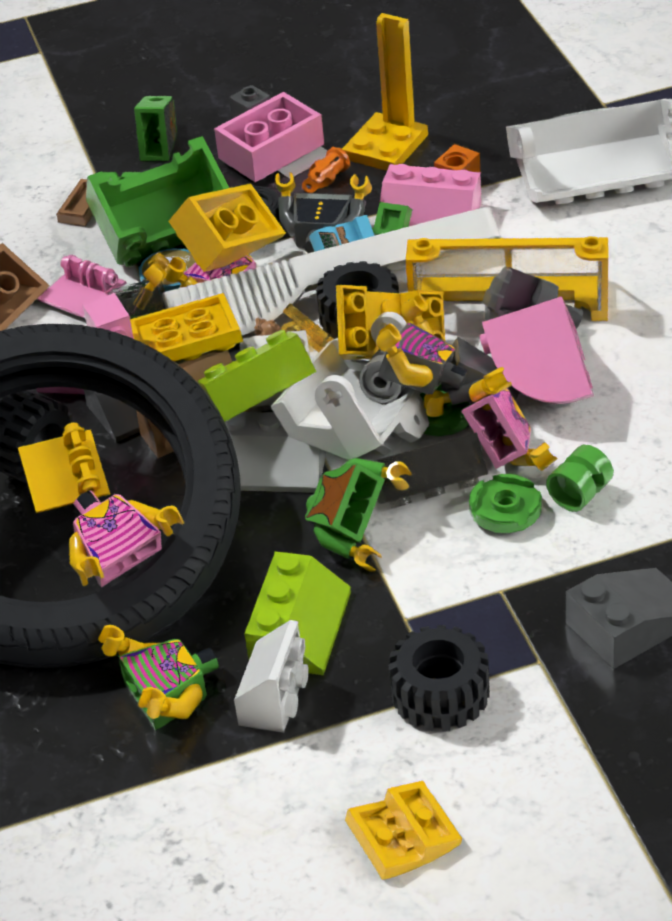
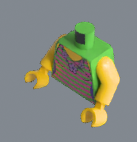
(160, 675)

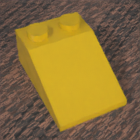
(225, 226)

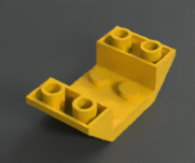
(360, 308)

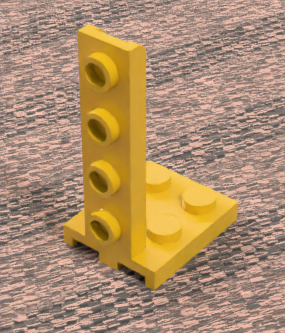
(394, 134)

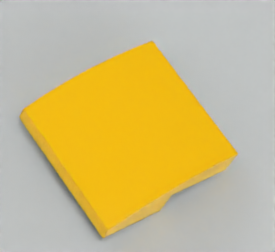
(403, 830)

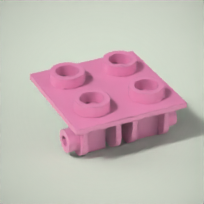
(79, 285)

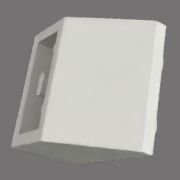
(272, 680)

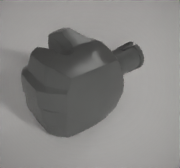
(518, 290)

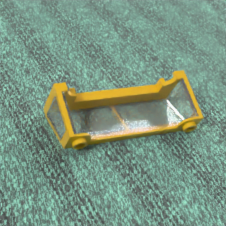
(468, 266)

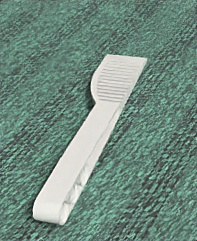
(271, 288)

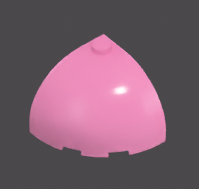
(539, 352)

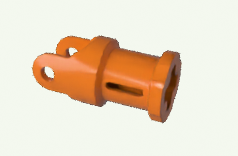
(324, 171)

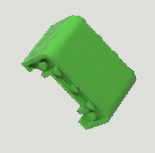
(137, 208)

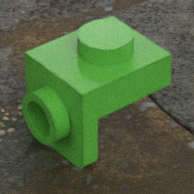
(391, 218)

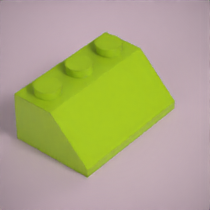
(257, 374)
(304, 592)

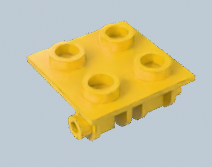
(63, 469)

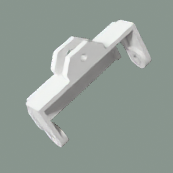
(594, 151)
(338, 417)

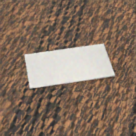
(303, 163)

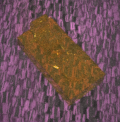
(300, 322)

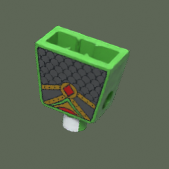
(155, 120)

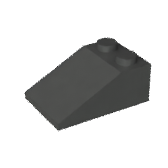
(621, 613)

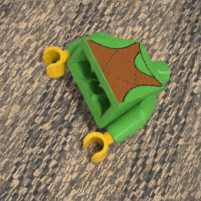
(346, 502)

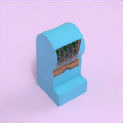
(341, 233)

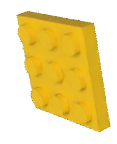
(189, 328)

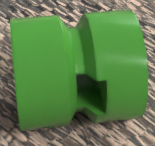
(579, 478)

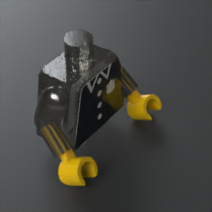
(145, 296)

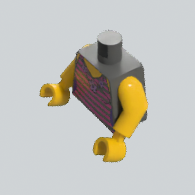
(416, 355)

